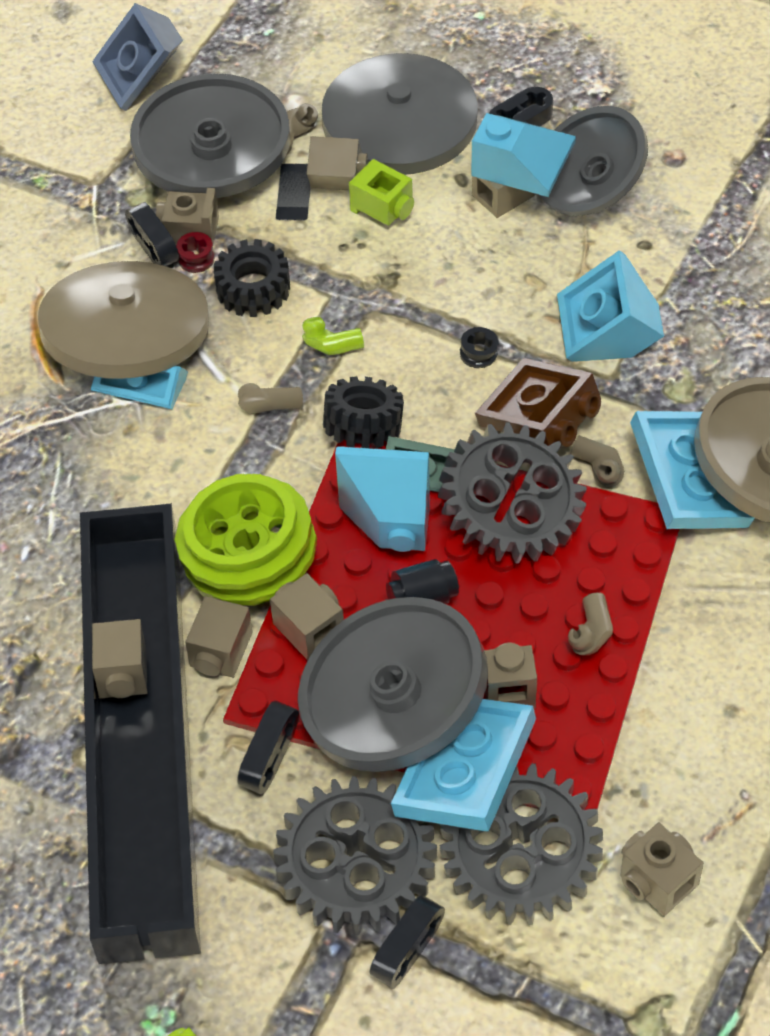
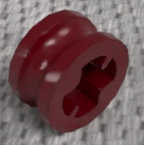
(195, 262)

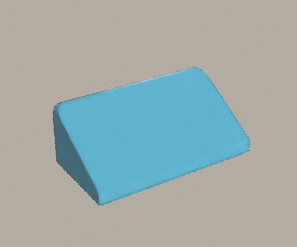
(155, 389)

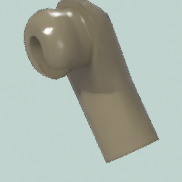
(301, 120)
(258, 400)
(604, 460)
(596, 629)

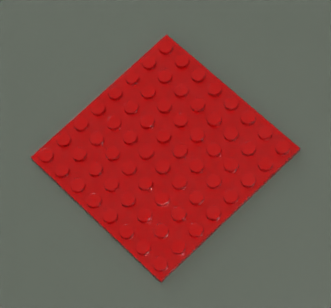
(579, 698)

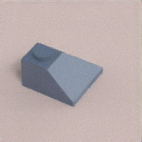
(136, 53)

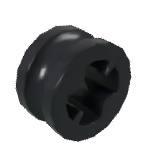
(476, 358)

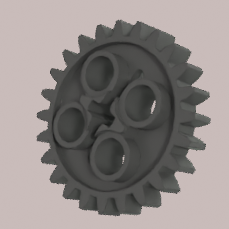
(551, 511)
(550, 876)
(332, 888)

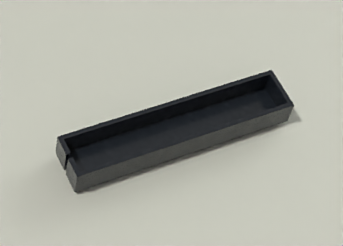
(138, 745)

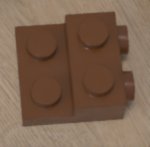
(544, 399)

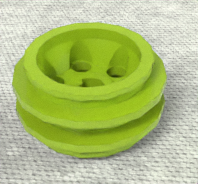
(236, 521)

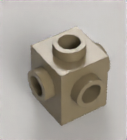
(660, 867)

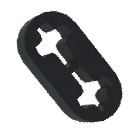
(530, 106)
(152, 234)
(268, 747)
(407, 941)

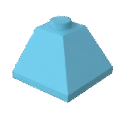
(519, 154)
(608, 313)
(386, 494)

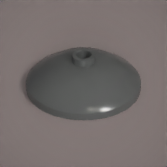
(602, 163)

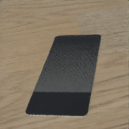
(293, 192)

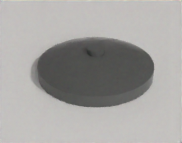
(402, 110)
(210, 135)
(393, 684)

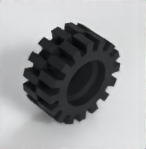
(252, 260)
(362, 412)

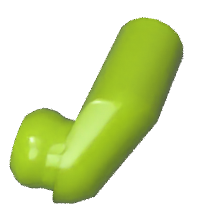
(329, 342)

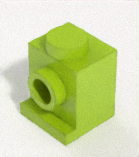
(381, 193)

